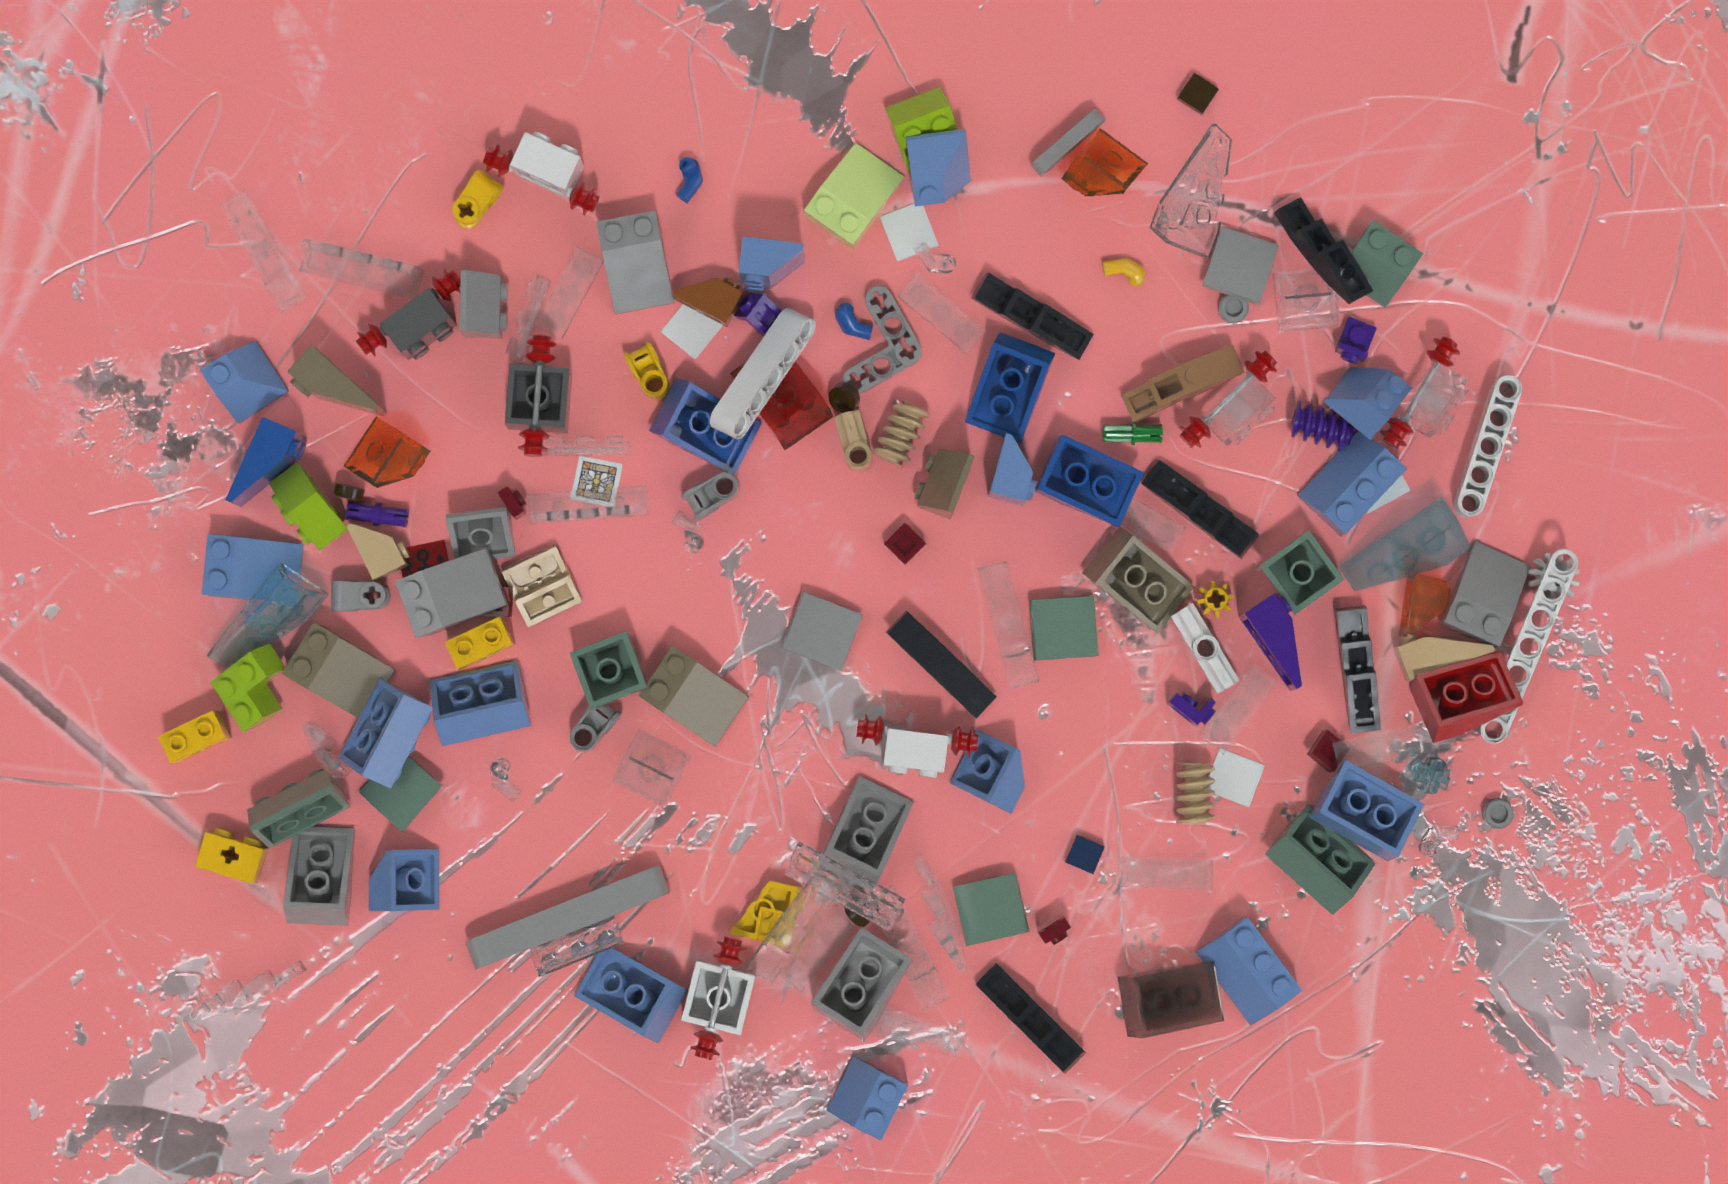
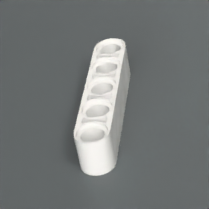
(762, 373)
(1497, 436)

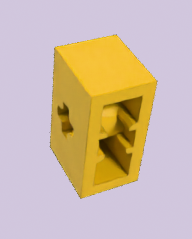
(480, 643)
(194, 737)
(214, 858)

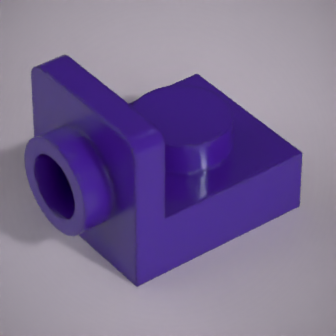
(757, 311)
(1355, 341)
(1186, 708)

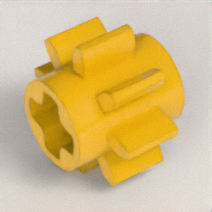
(1210, 606)

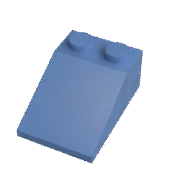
(241, 565)
(631, 993)

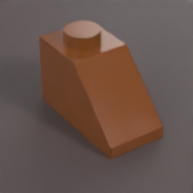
(712, 298)

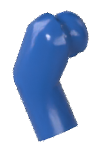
(692, 179)
(849, 324)

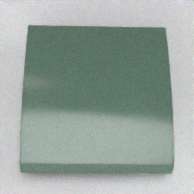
(1063, 628)
(406, 797)
(991, 909)

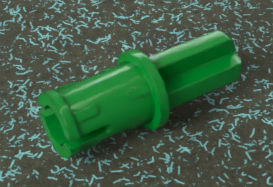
(1132, 433)

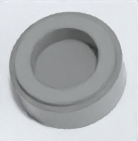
(1232, 309)
(1497, 813)

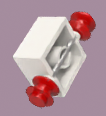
(546, 166)
(916, 749)
(718, 997)

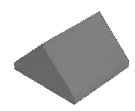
(482, 530)

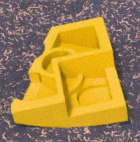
(765, 910)

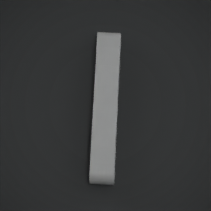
(567, 917)

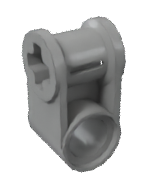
(709, 495)
(354, 596)
(596, 724)

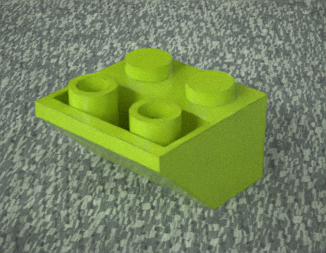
(919, 116)

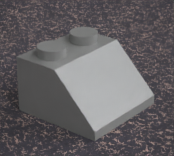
(482, 305)

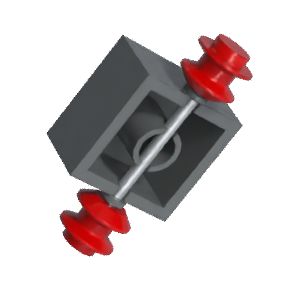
(417, 322)
(538, 397)

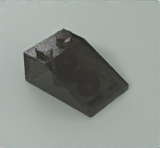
(1170, 999)

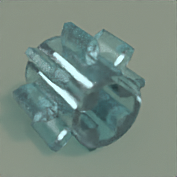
(1431, 775)

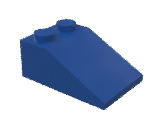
(1009, 386)
(686, 424)
(267, 457)
(1088, 481)

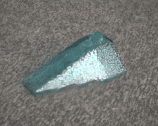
(1415, 546)
(272, 612)

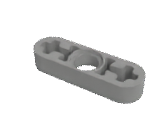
(1068, 142)

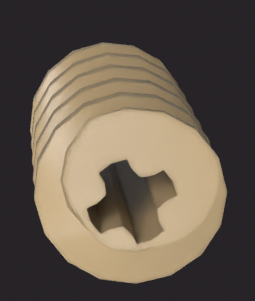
(900, 433)
(1195, 793)

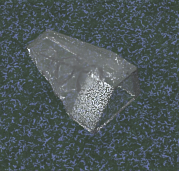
(1190, 205)

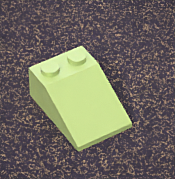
(853, 196)

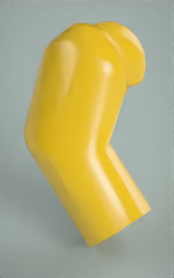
(1126, 267)

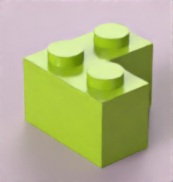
(307, 507)
(245, 687)

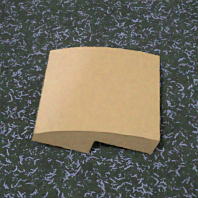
(541, 585)

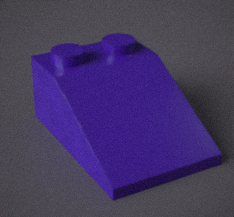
(1274, 633)

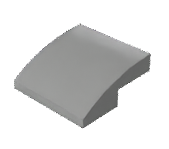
(1240, 265)
(821, 631)

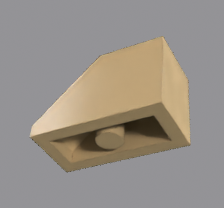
(379, 551)

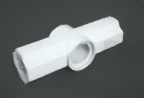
(1216, 665)

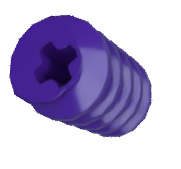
(1321, 426)

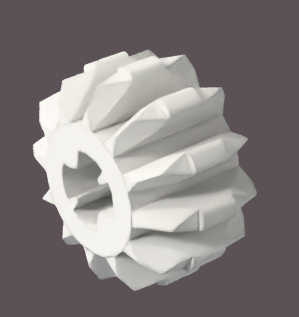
(1550, 588)

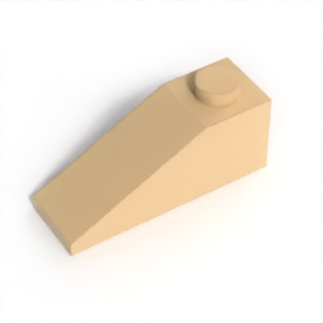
(1431, 653)

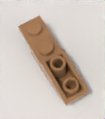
(1182, 383)

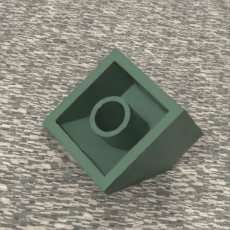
(1384, 261)
(1302, 572)
(609, 670)

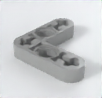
(890, 353)

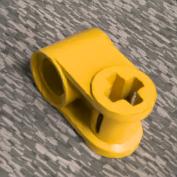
(480, 195)
(645, 367)

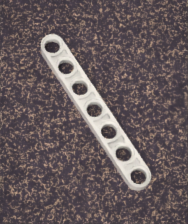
(1540, 634)

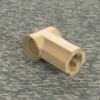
(853, 438)

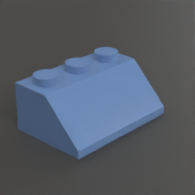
(768, 262)
(1352, 483)
(479, 703)
(385, 733)
(1367, 811)
(1249, 971)

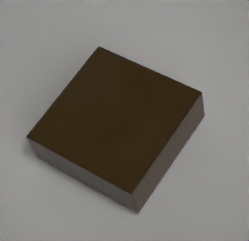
(1198, 94)

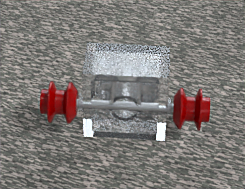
(1433, 398)
(1238, 409)

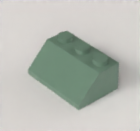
(297, 808)
(1320, 861)

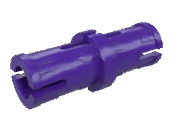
(377, 514)

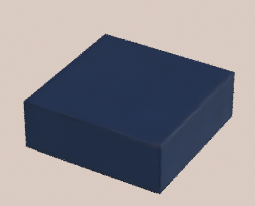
(1084, 854)

